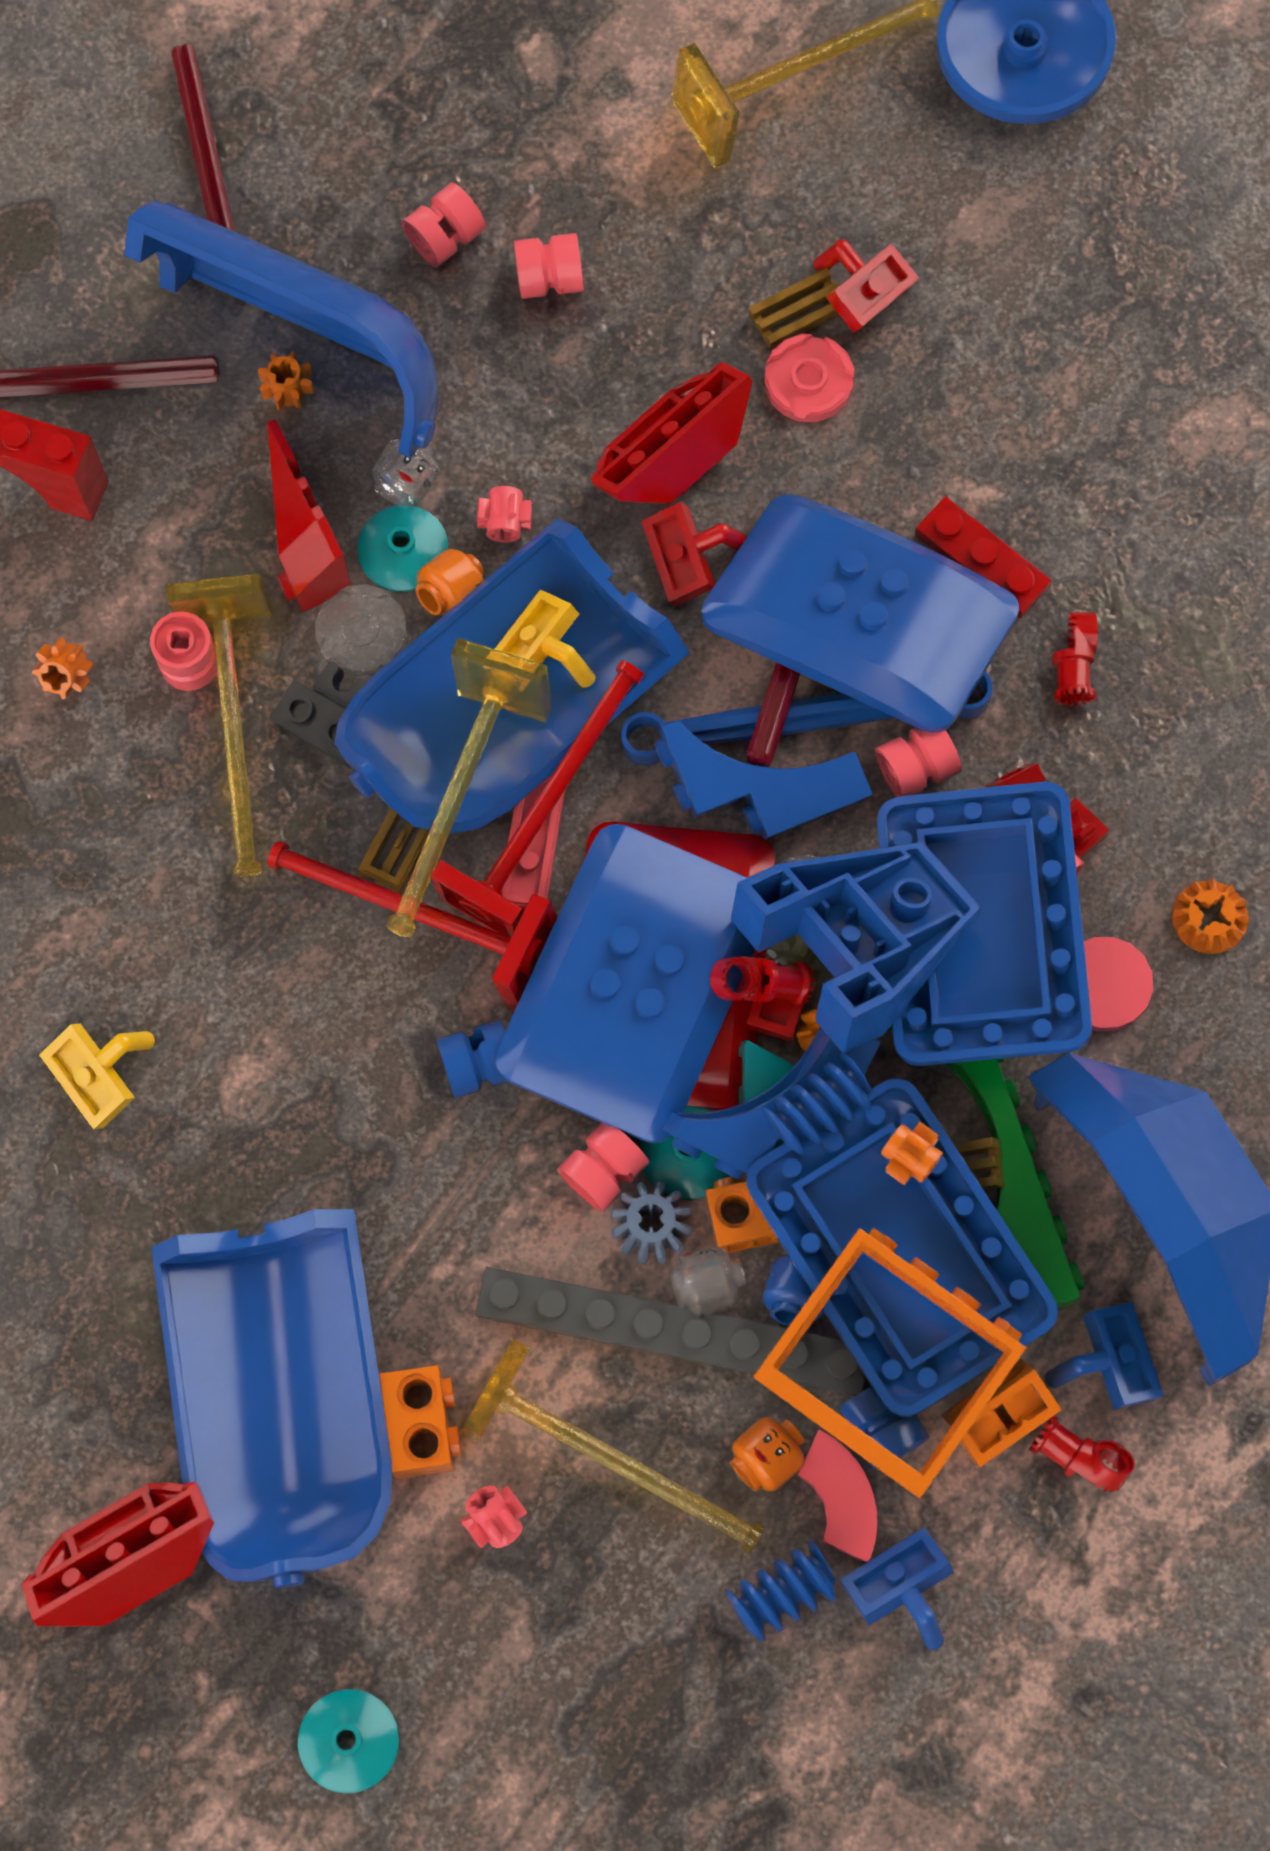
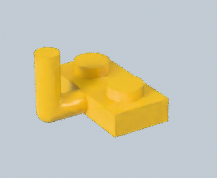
(539, 635)
(88, 1071)

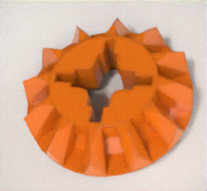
(1215, 937)

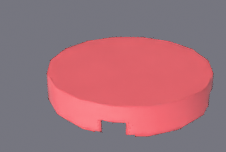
(809, 378)
(1117, 983)

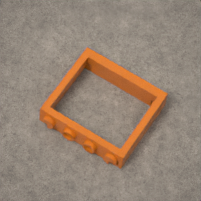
(922, 1279)

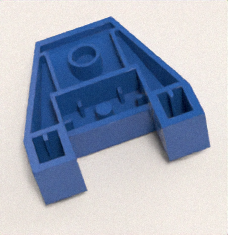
(870, 918)

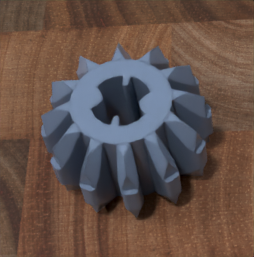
(633, 1224)

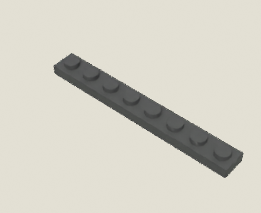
(662, 1329)

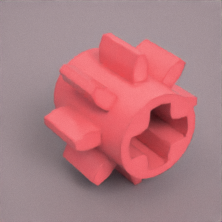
(504, 514)
(493, 1516)

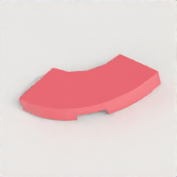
(845, 1496)

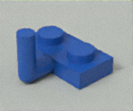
(1118, 1354)
(899, 1579)

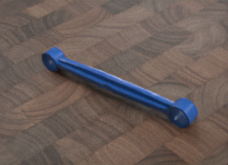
(802, 717)

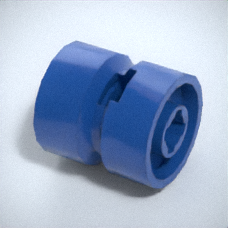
(472, 1058)
(891, 1431)

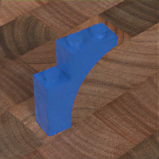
(775, 796)
(743, 1132)

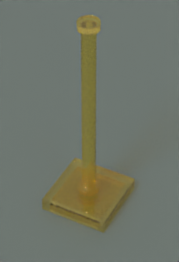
(711, 107)
(220, 602)
(498, 683)
(503, 1397)

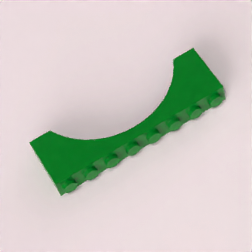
(1025, 1190)

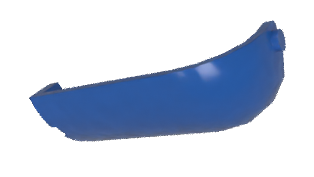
(296, 292)
(412, 725)
(276, 1393)

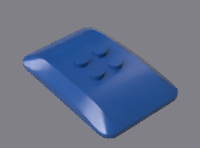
(861, 611)
(1020, 966)
(624, 988)
(893, 1332)

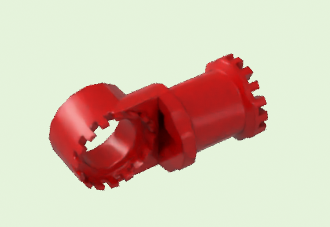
(1075, 661)
(763, 980)
(1084, 1455)

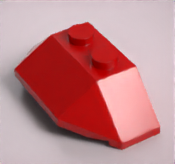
(676, 438)
(120, 1556)

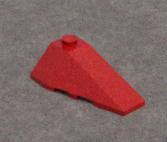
(306, 545)

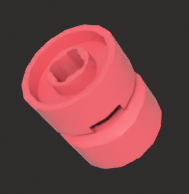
(456, 216)
(548, 266)
(184, 651)
(911, 762)
(603, 1166)

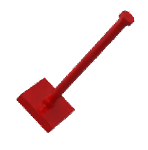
(483, 899)
(518, 952)

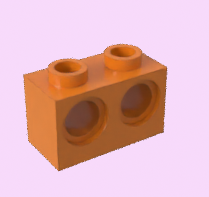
(750, 1233)
(1010, 1414)
(406, 1423)

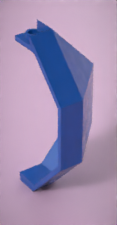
(1186, 1189)

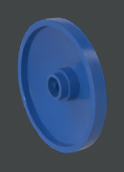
(1026, 55)

